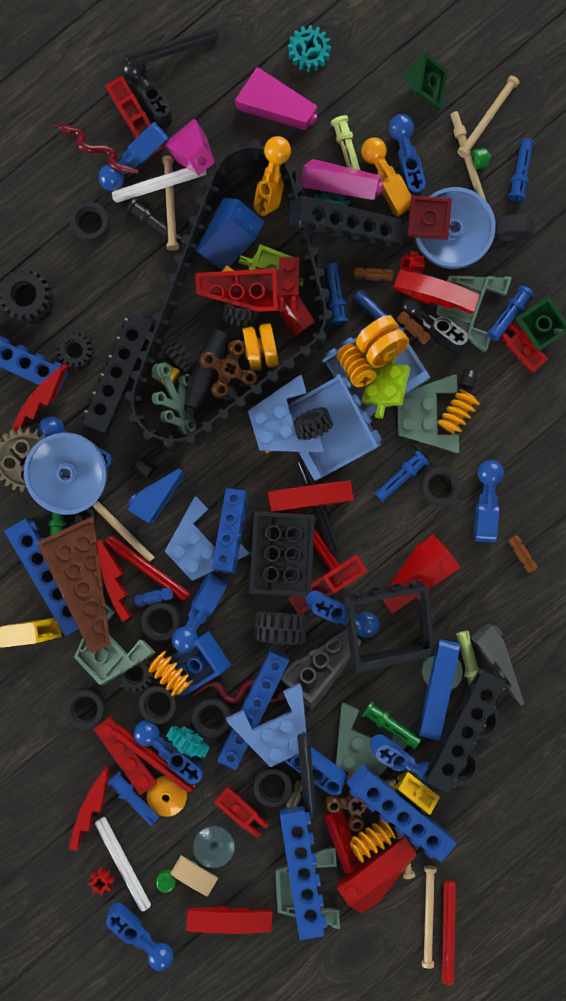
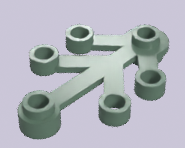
(185, 422)

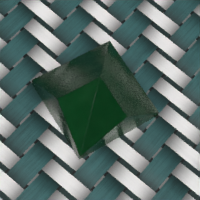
(427, 79)
(543, 323)

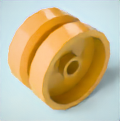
(382, 341)
(260, 347)

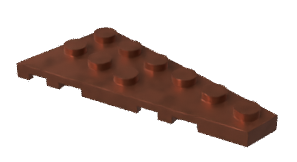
(77, 572)

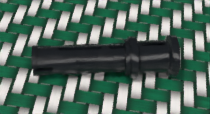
(146, 217)

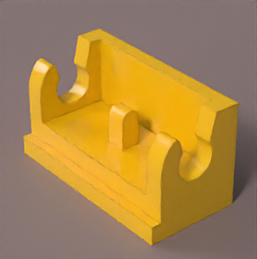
(416, 792)

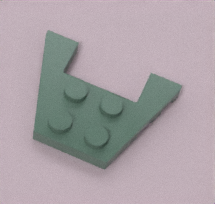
(464, 320)
(419, 415)
(111, 660)
(354, 747)
(285, 901)

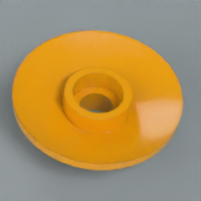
(166, 787)

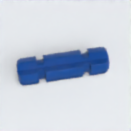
(153, 597)

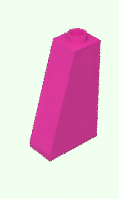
(275, 101)
(191, 148)
(340, 180)

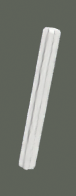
(154, 184)
(122, 864)

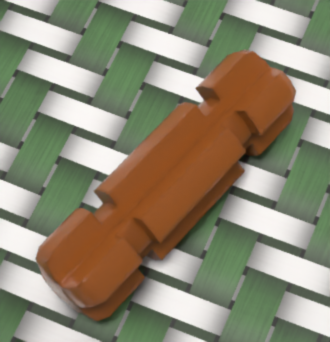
(373, 274)
(413, 327)
(522, 553)

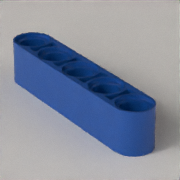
(438, 689)
(325, 773)

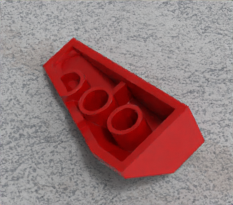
(244, 288)
(428, 563)
(376, 875)

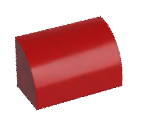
(296, 321)

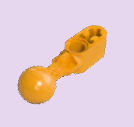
(271, 187)
(394, 187)

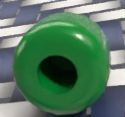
(481, 158)
(165, 881)

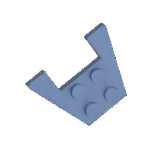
(274, 424)
(190, 547)
(276, 738)

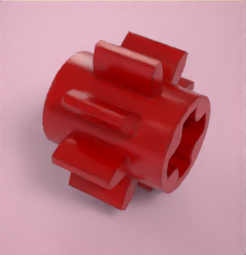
(413, 262)
(97, 885)

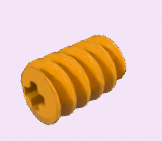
(356, 365)
(458, 412)
(169, 674)
(373, 838)

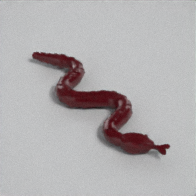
(69, 130)
(240, 695)

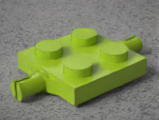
(265, 259)
(387, 387)

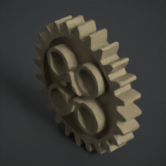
(14, 473)

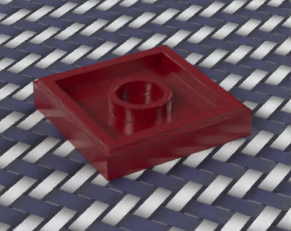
(429, 217)

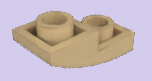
(194, 876)

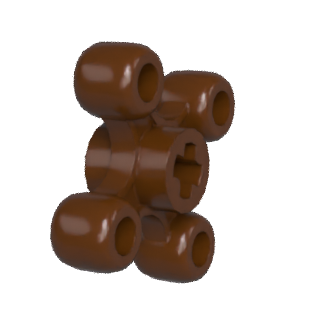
(220, 365)
(348, 802)

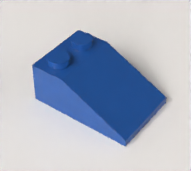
(229, 233)
(152, 500)
(201, 663)

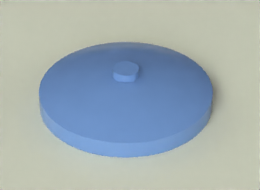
(469, 231)
(65, 473)

